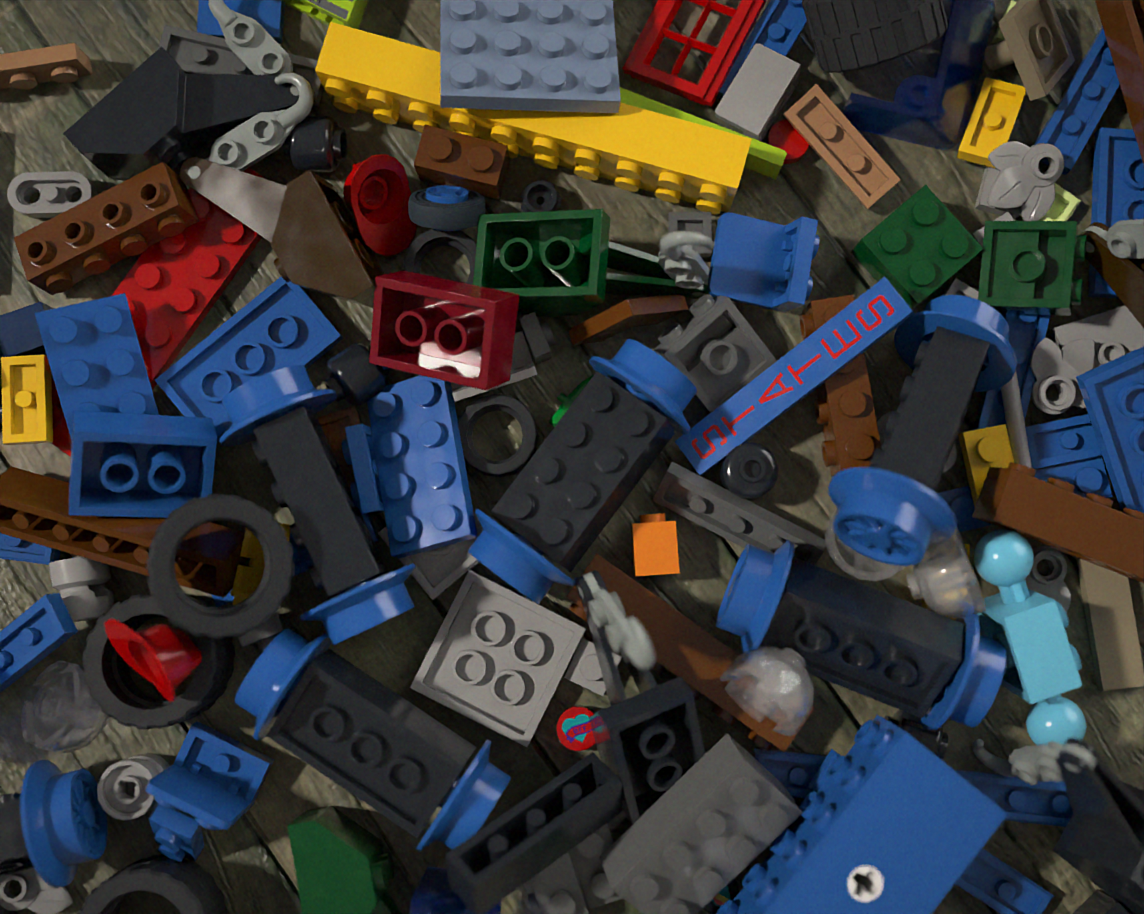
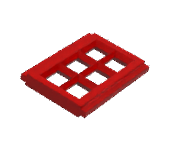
(722, 56)

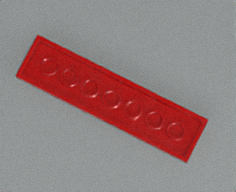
(176, 288)

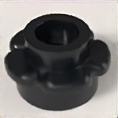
(540, 189)

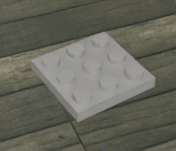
(498, 658)

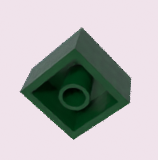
(917, 247)

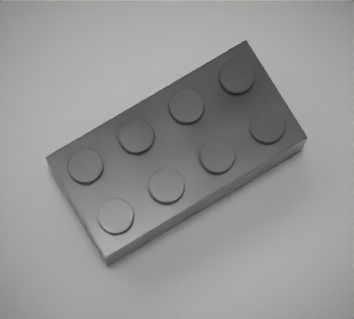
(700, 833)

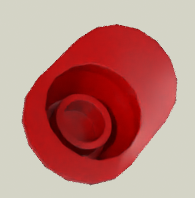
(379, 199)
(157, 653)

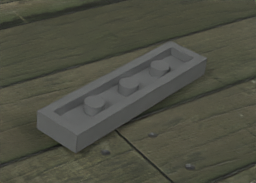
(211, 55)
(732, 516)

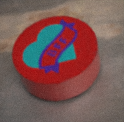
(575, 728)

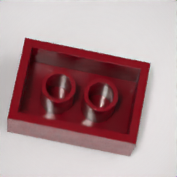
(443, 329)

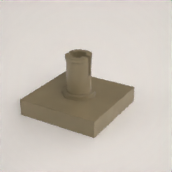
(1034, 44)

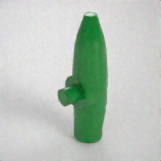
(567, 402)

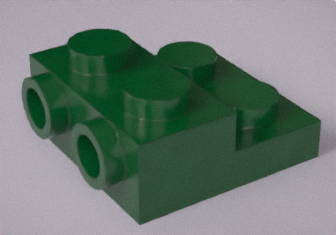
(1031, 266)

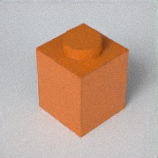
(654, 546)

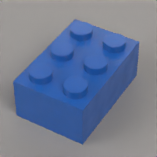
(139, 463)

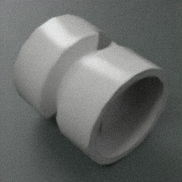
(82, 587)
(124, 786)

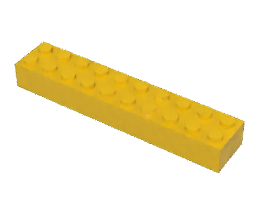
(628, 147)

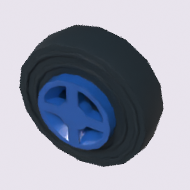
(446, 208)

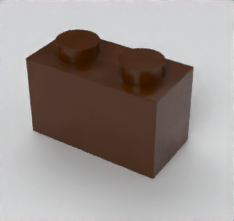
(462, 161)

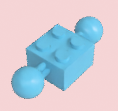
(1033, 631)

